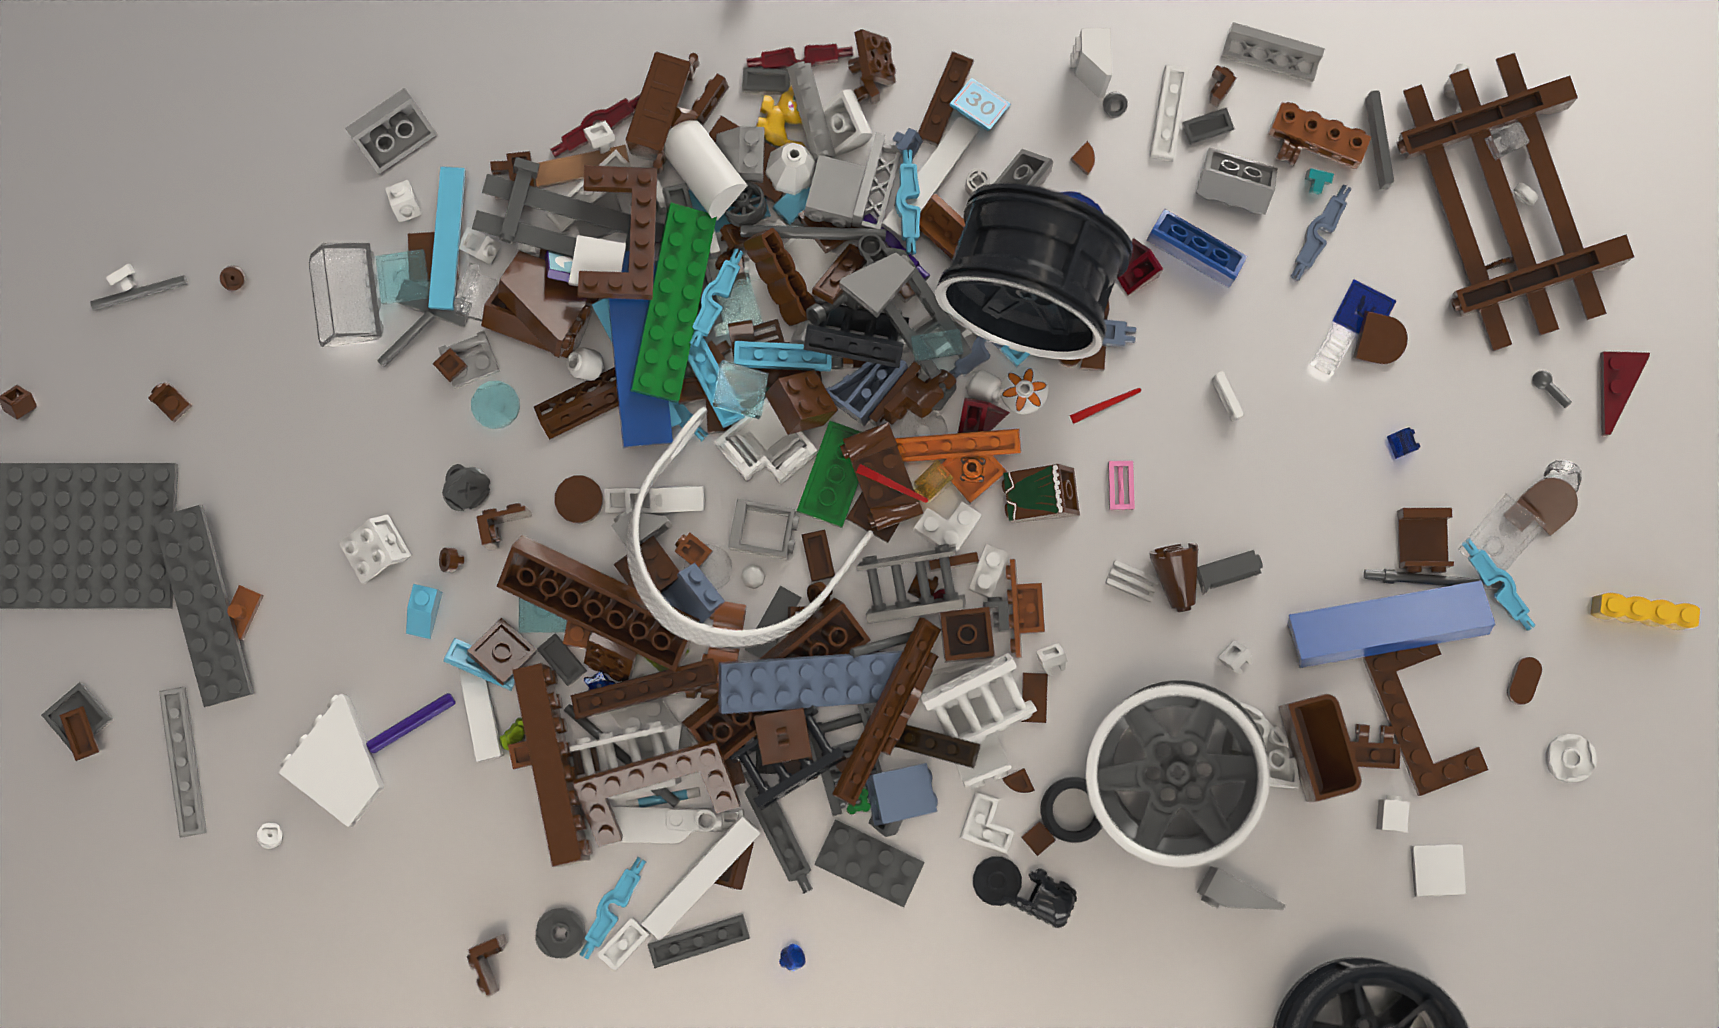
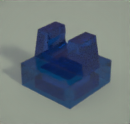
(1403, 442)

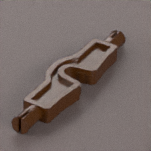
(910, 704)

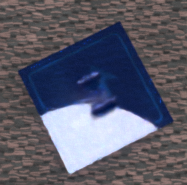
(1357, 301)

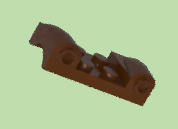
(879, 451)

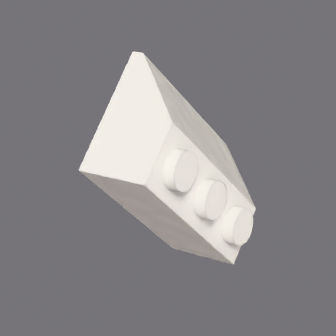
(1093, 59)

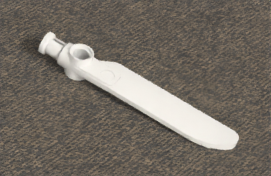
(665, 824)

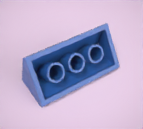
(1197, 248)

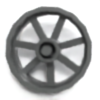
(749, 214)

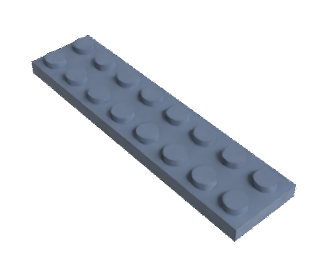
(804, 681)

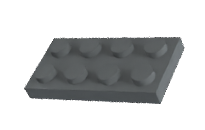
(869, 863)

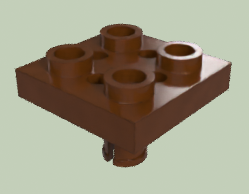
(874, 58)
(610, 658)

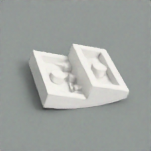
(810, 260)

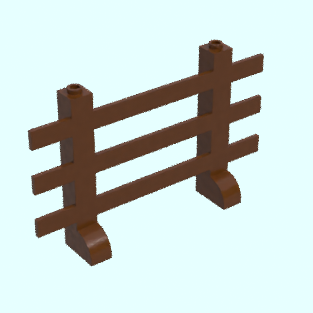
(1530, 279)

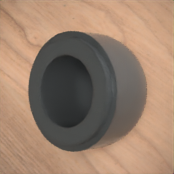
(1109, 98)

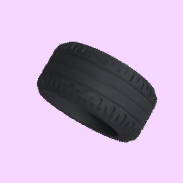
(1048, 817)

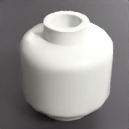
(585, 364)
(984, 386)

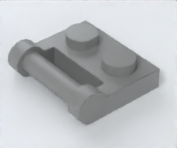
(479, 364)

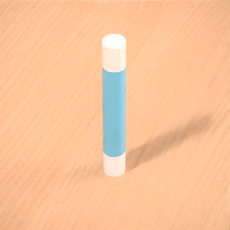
(654, 800)

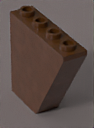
(543, 304)

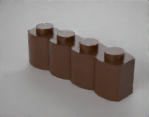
(779, 273)

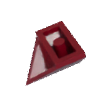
(1141, 270)
(980, 416)

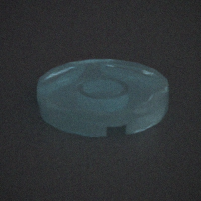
(495, 404)

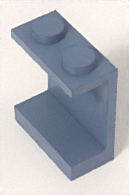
(693, 594)
(901, 794)

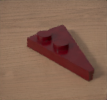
(1618, 378)

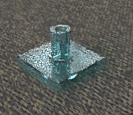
(739, 306)

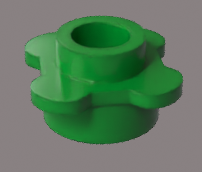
(862, 806)

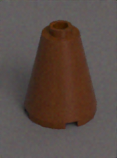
(1177, 573)

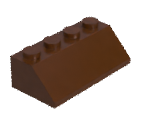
(502, 320)

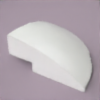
(1282, 766)

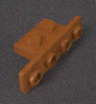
(941, 225)
(1027, 608)

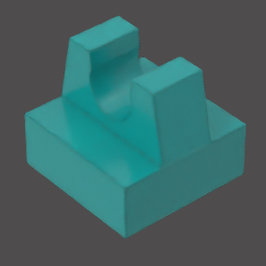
(1318, 180)

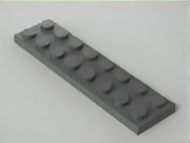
(203, 605)

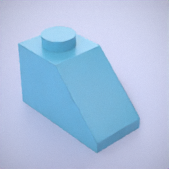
(422, 611)

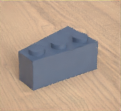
(865, 389)

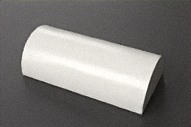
(703, 167)

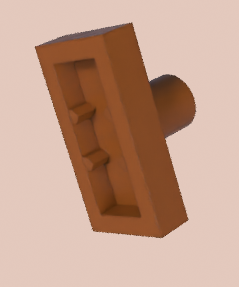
(243, 609)

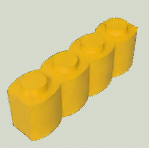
(1647, 612)

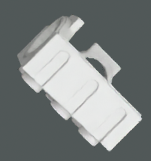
(764, 443)

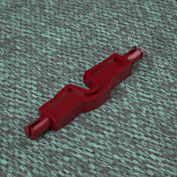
(812, 54)
(613, 116)

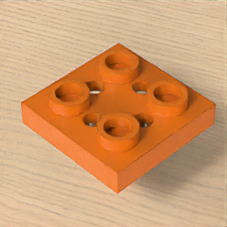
(971, 487)

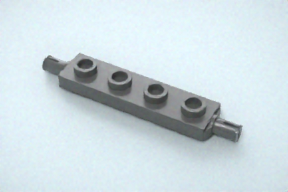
(780, 838)

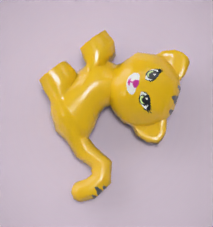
(777, 116)

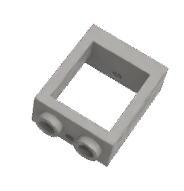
(738, 526)

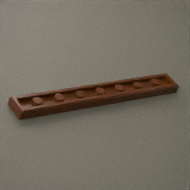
(886, 711)

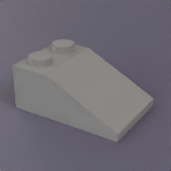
(1226, 890)

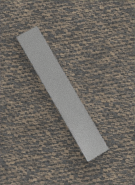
(182, 762)

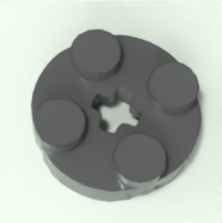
(546, 930)

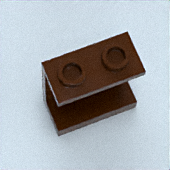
(1423, 539)

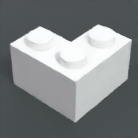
(951, 532)

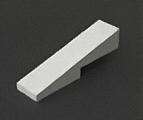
(480, 717)

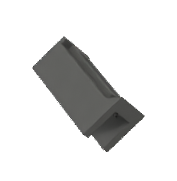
(1228, 570)

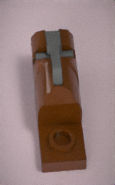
(921, 397)

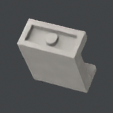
(834, 191)

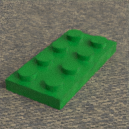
(831, 480)

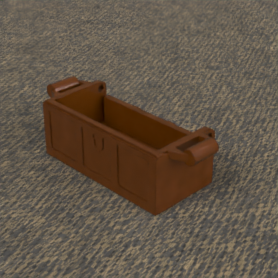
(658, 106)

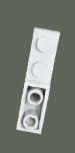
(656, 500)

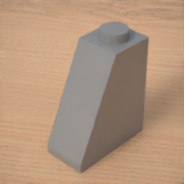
(879, 282)

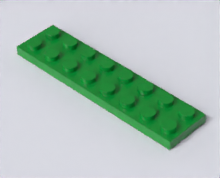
(675, 303)

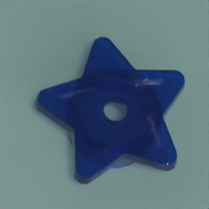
(598, 678)

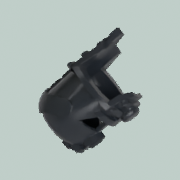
(1046, 901)

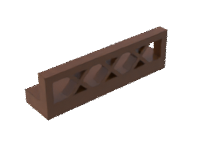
(581, 409)

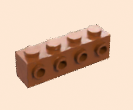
(1320, 135)

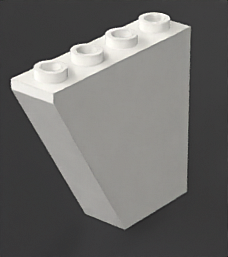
(335, 763)

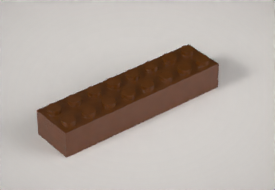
(590, 601)
(825, 633)
(552, 765)

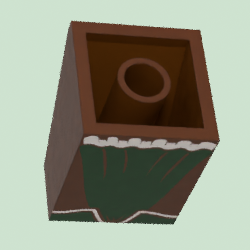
(1040, 493)

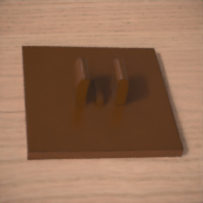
(783, 736)

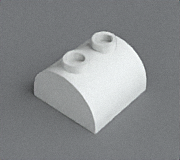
(846, 122)

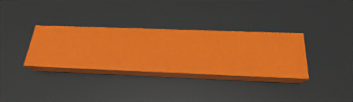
(959, 445)

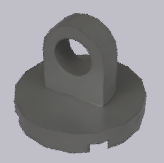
(465, 487)

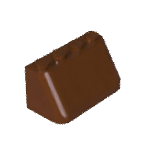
(1321, 747)

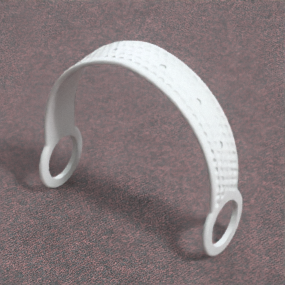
(674, 620)

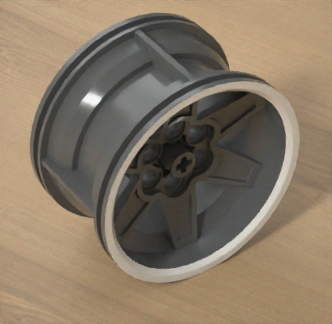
(1148, 837)

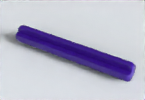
(410, 723)

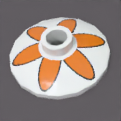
(1016, 399)

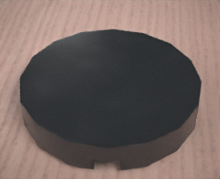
(995, 879)

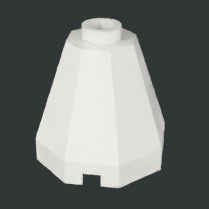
(791, 168)

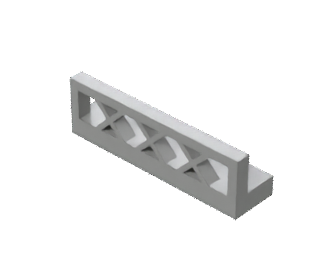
(1276, 44)
(870, 179)

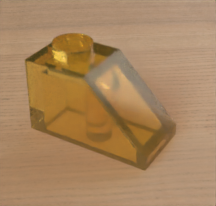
(933, 481)

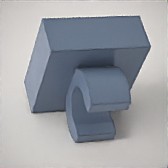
(909, 141)

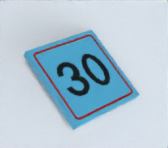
(979, 104)

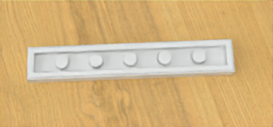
(937, 168)
(701, 877)

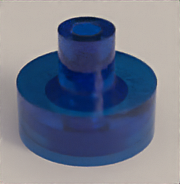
(792, 957)

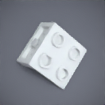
(374, 547)

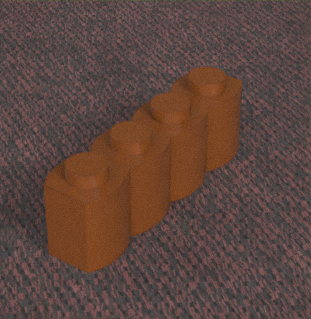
(728, 617)

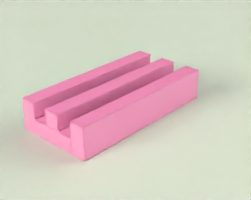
(1121, 506)

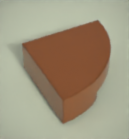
(1084, 158)

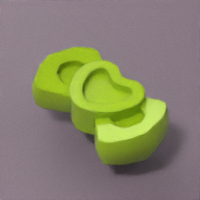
(513, 734)

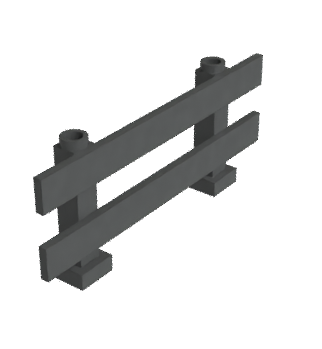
(521, 193)

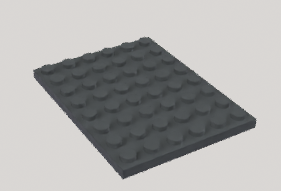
(84, 535)

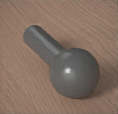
(1543, 380)

